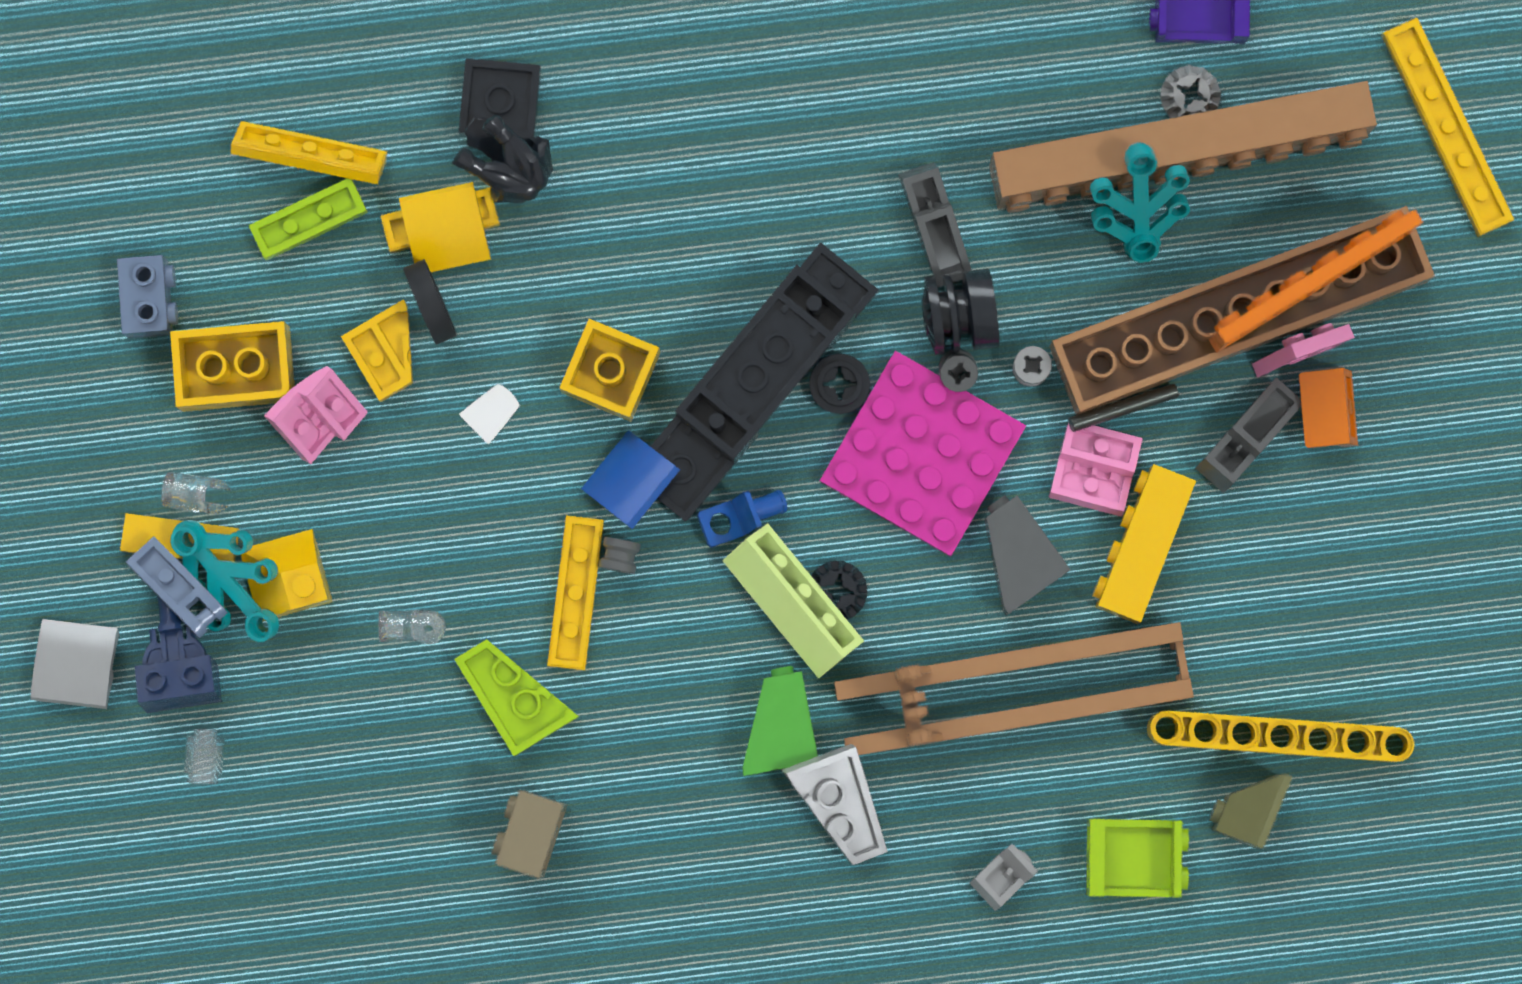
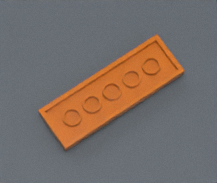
(1324, 272)

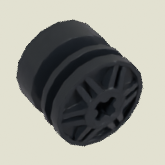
(961, 311)

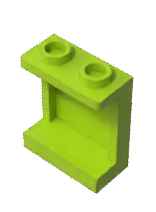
(1136, 858)

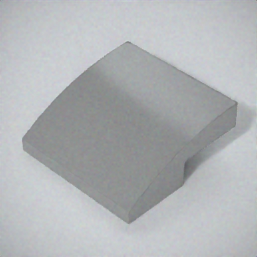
(74, 664)

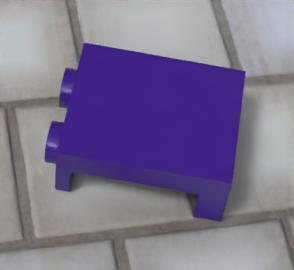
(1201, 21)

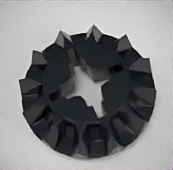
(826, 372)
(852, 580)

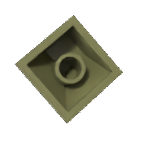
(1250, 811)

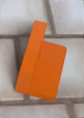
(1328, 408)

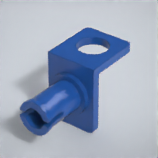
(742, 514)

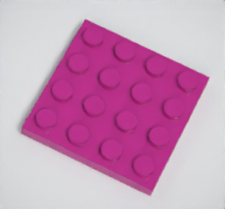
(922, 454)

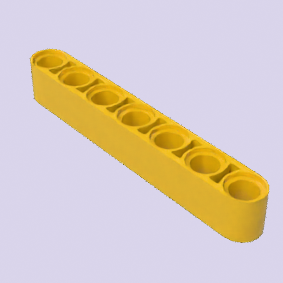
(1298, 741)

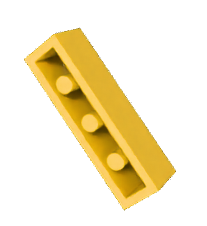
(1144, 544)

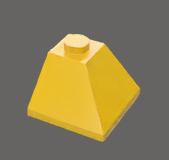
(300, 574)

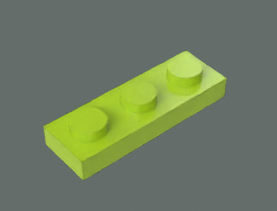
(308, 219)

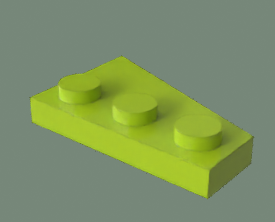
(512, 698)

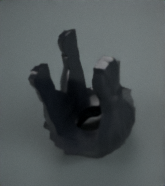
(517, 166)

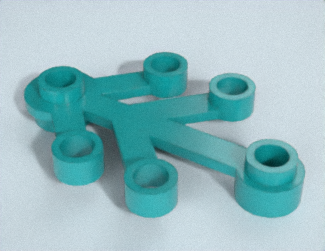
(1144, 240)
(222, 573)

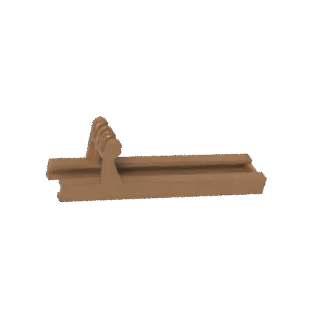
(908, 678)

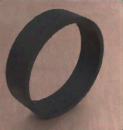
(430, 302)

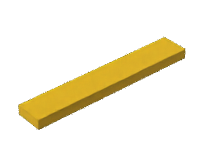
(1447, 127)

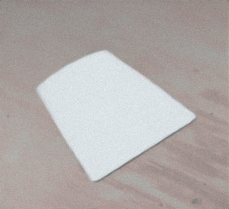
(490, 412)

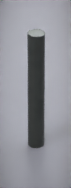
(1123, 407)

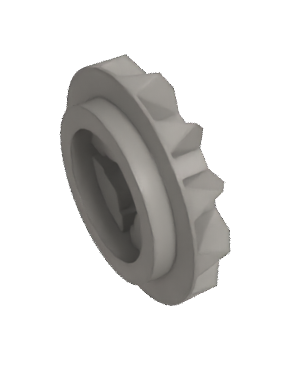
(1184, 77)

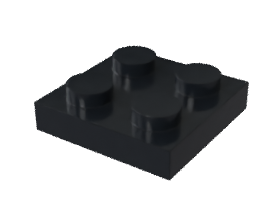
(501, 90)

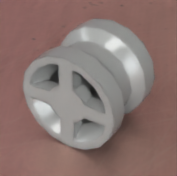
(1027, 371)

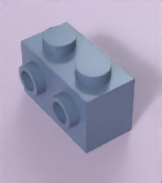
(146, 296)

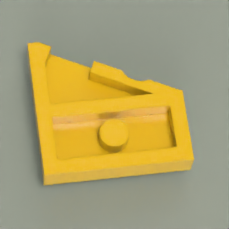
(383, 350)

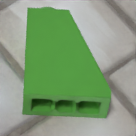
(781, 726)

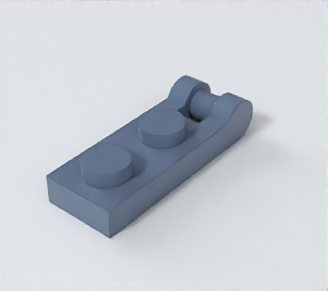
(175, 586)

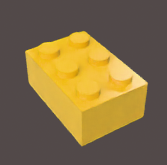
(232, 366)

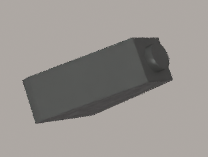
(1020, 553)

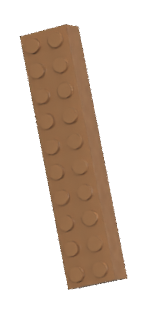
(1195, 141)
(1174, 332)

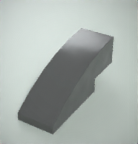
(935, 222)
(1249, 435)

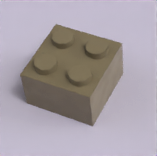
(529, 834)

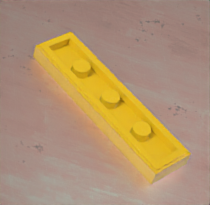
(308, 152)
(575, 593)

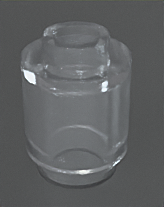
(204, 756)

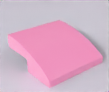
(316, 413)
(1096, 469)

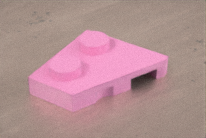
(1298, 348)

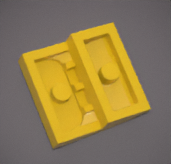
(445, 227)

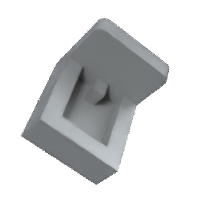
(1003, 876)

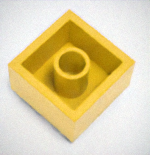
(610, 370)

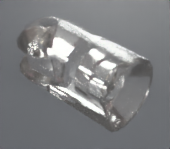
(189, 491)
(411, 626)

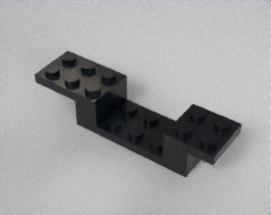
(758, 374)

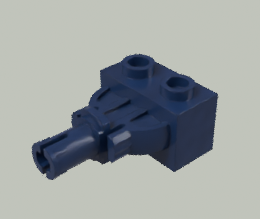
(175, 668)

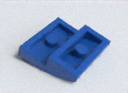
(630, 479)

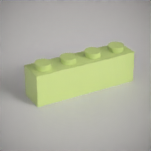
(793, 600)

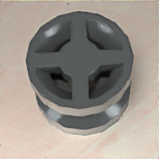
(958, 364)
(619, 555)

